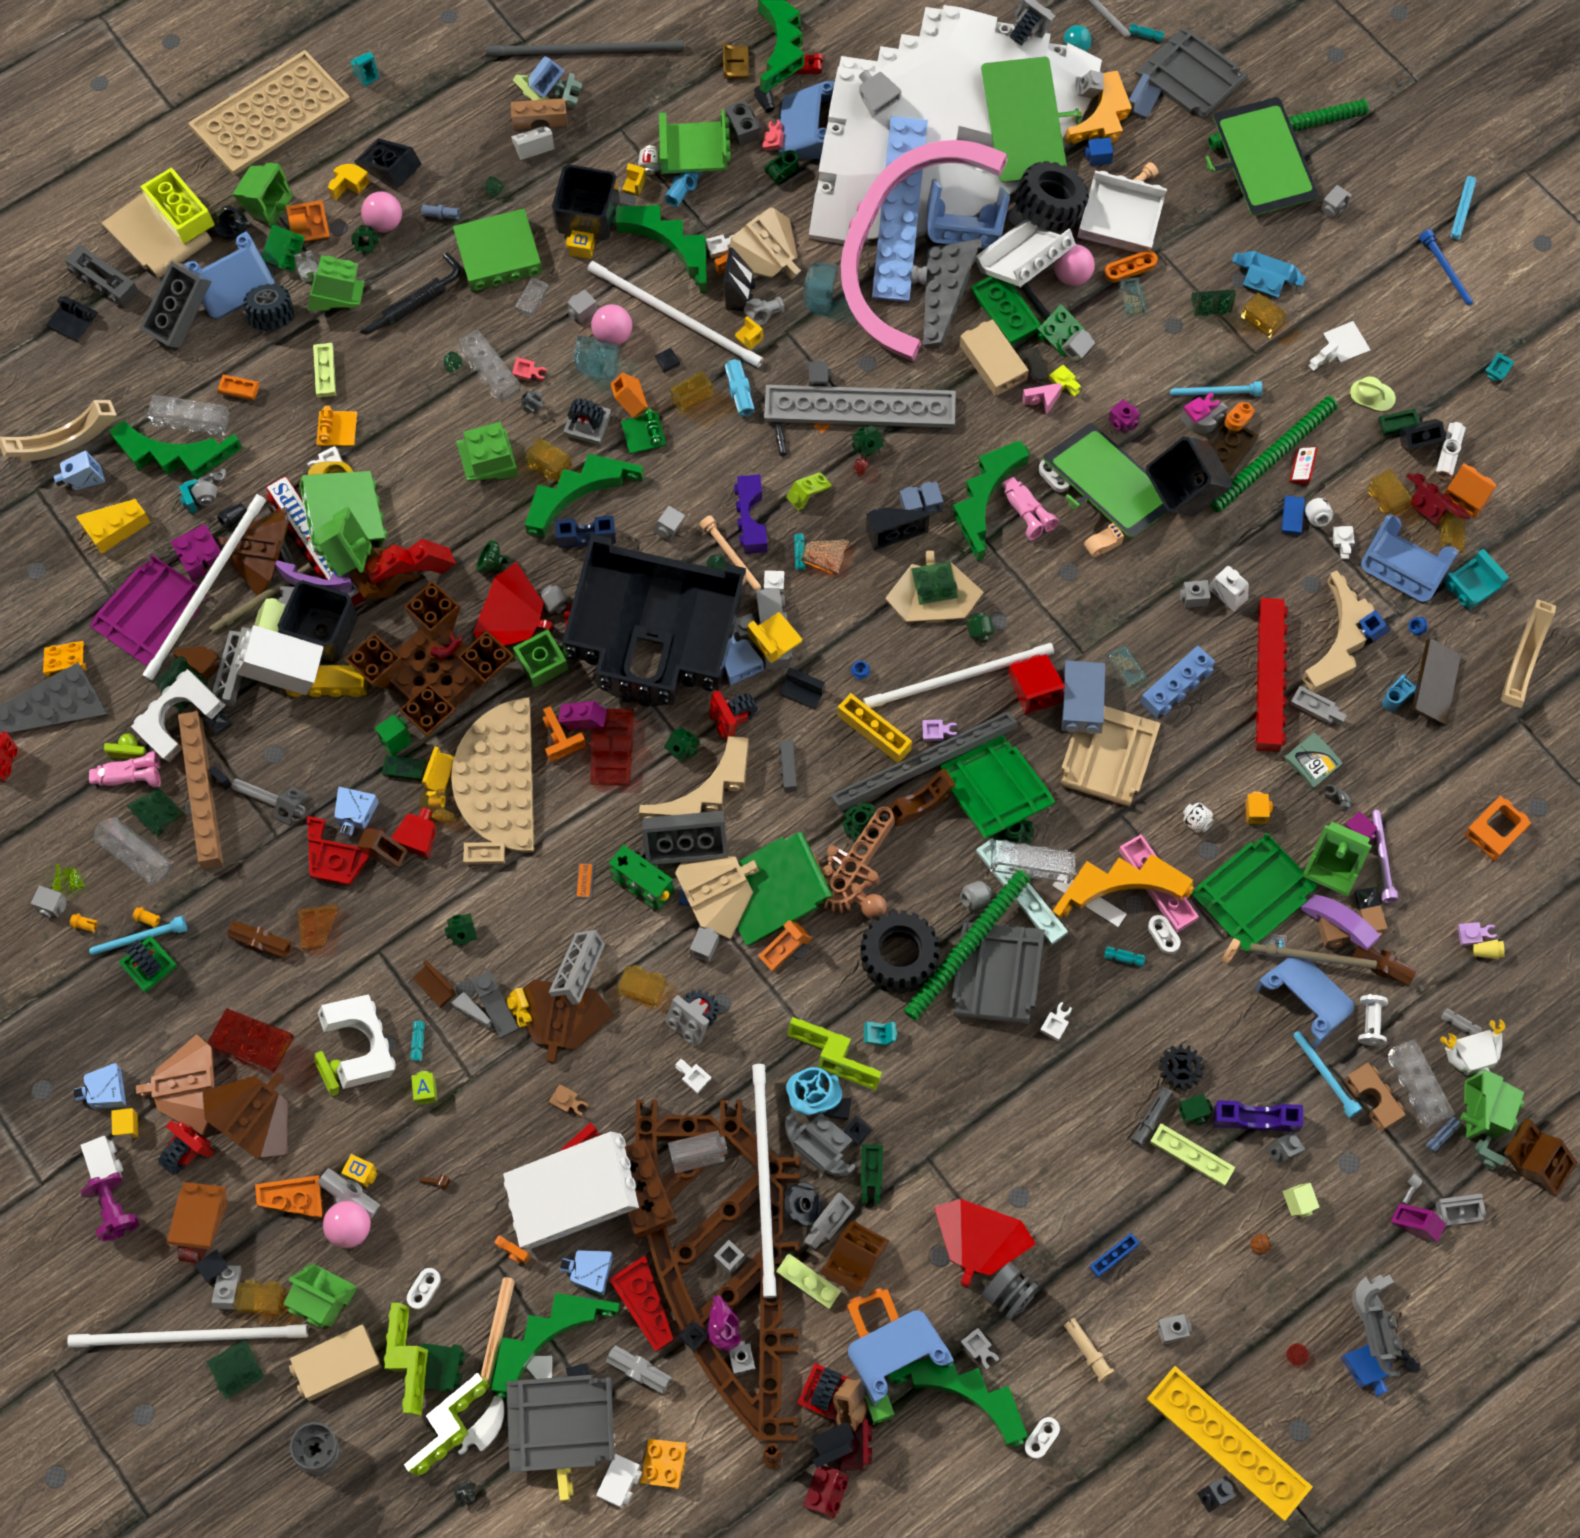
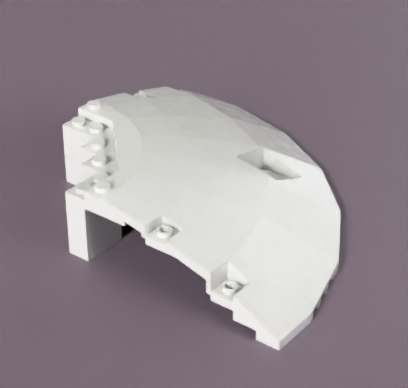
(938, 84)

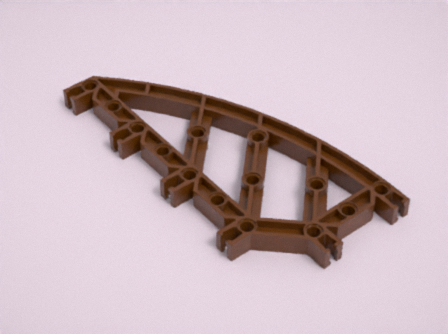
(766, 1405)

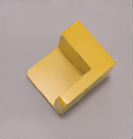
(635, 179)
(750, 334)
(125, 1122)

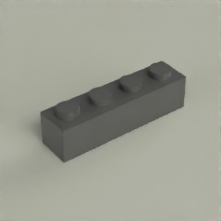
(788, 765)

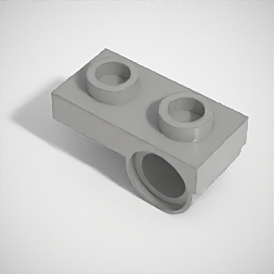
(226, 1288)

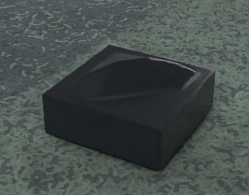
(667, 360)
(218, 723)
(219, 778)
(1367, 898)
(858, 1130)
(693, 1335)

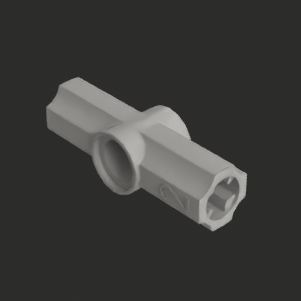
(347, 1191)
(638, 1369)

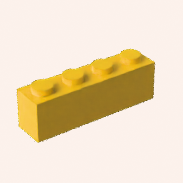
(336, 681)
(874, 728)

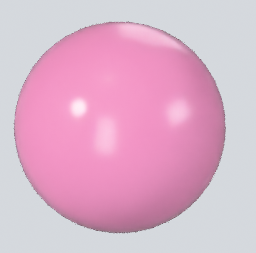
(381, 212)
(1075, 266)
(611, 324)
(346, 1224)

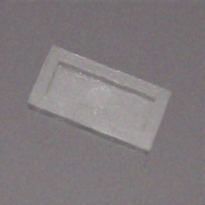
(531, 297)

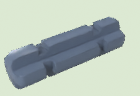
(1446, 1131)

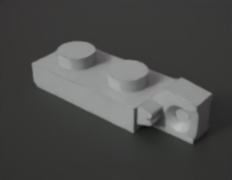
(1317, 706)
(829, 1221)

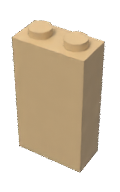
(993, 357)
(335, 1363)

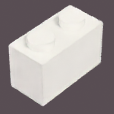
(101, 1157)
(619, 1481)

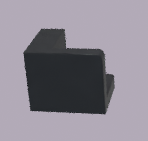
(212, 1266)

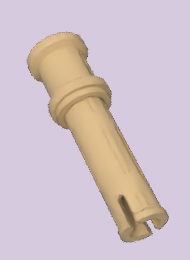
(1094, 1358)

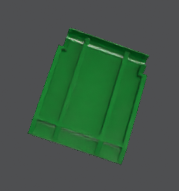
(996, 786)
(783, 889)
(1254, 891)

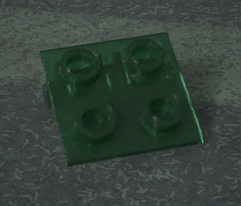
(934, 583)
(155, 810)
(235, 1369)

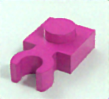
(1199, 408)

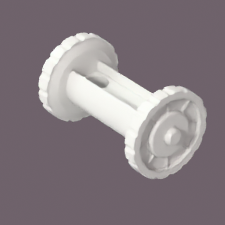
(1373, 1020)

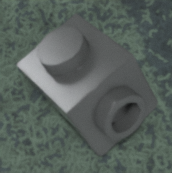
(1285, 1148)

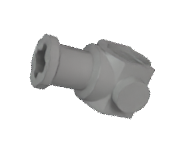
(761, 311)

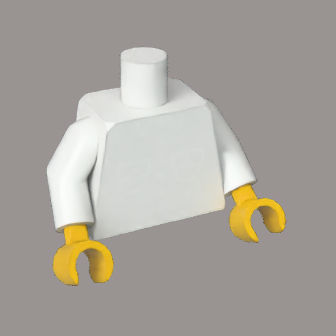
(1476, 1051)

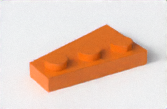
(293, 1196)

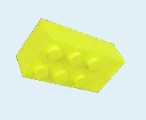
(177, 205)

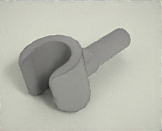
(1415, 1181)

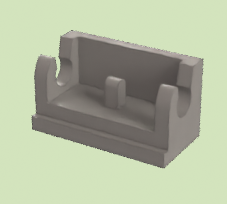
(1461, 1209)

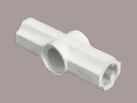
(1448, 459)

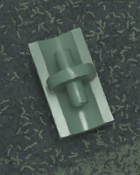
(570, 86)

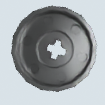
(1010, 1291)
(310, 1437)

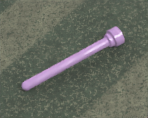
(1389, 893)

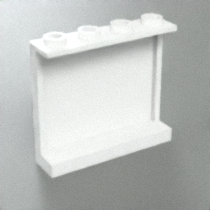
(1122, 212)
(1023, 253)

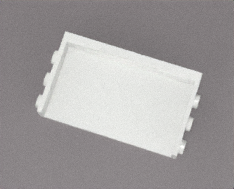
(571, 1190)

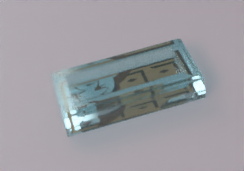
(1132, 296)
(1126, 666)

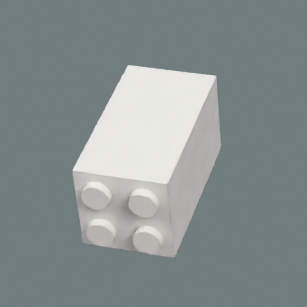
(278, 659)

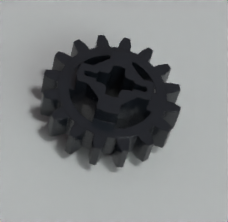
(1175, 1061)

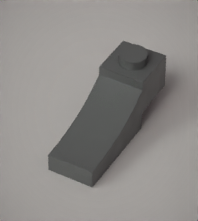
(495, 1004)

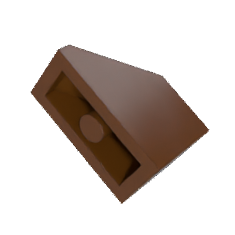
(200, 659)

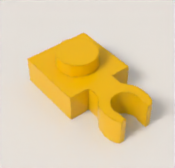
(518, 1004)

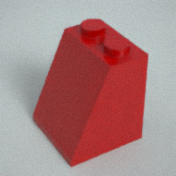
(1036, 683)

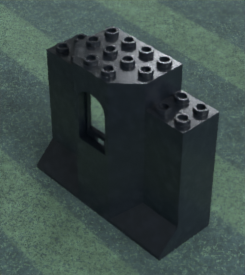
(655, 600)

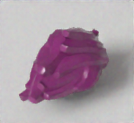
(723, 1325)

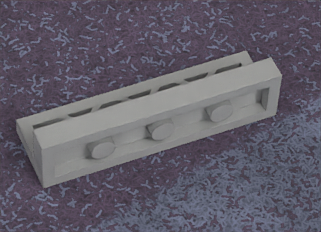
(234, 680)
(582, 964)

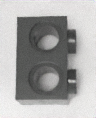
(740, 123)

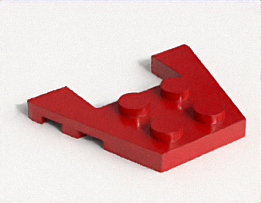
(332, 860)

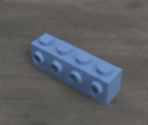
(1177, 682)

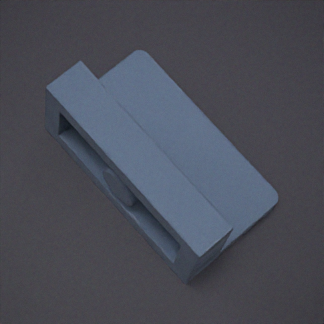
(1144, 97)

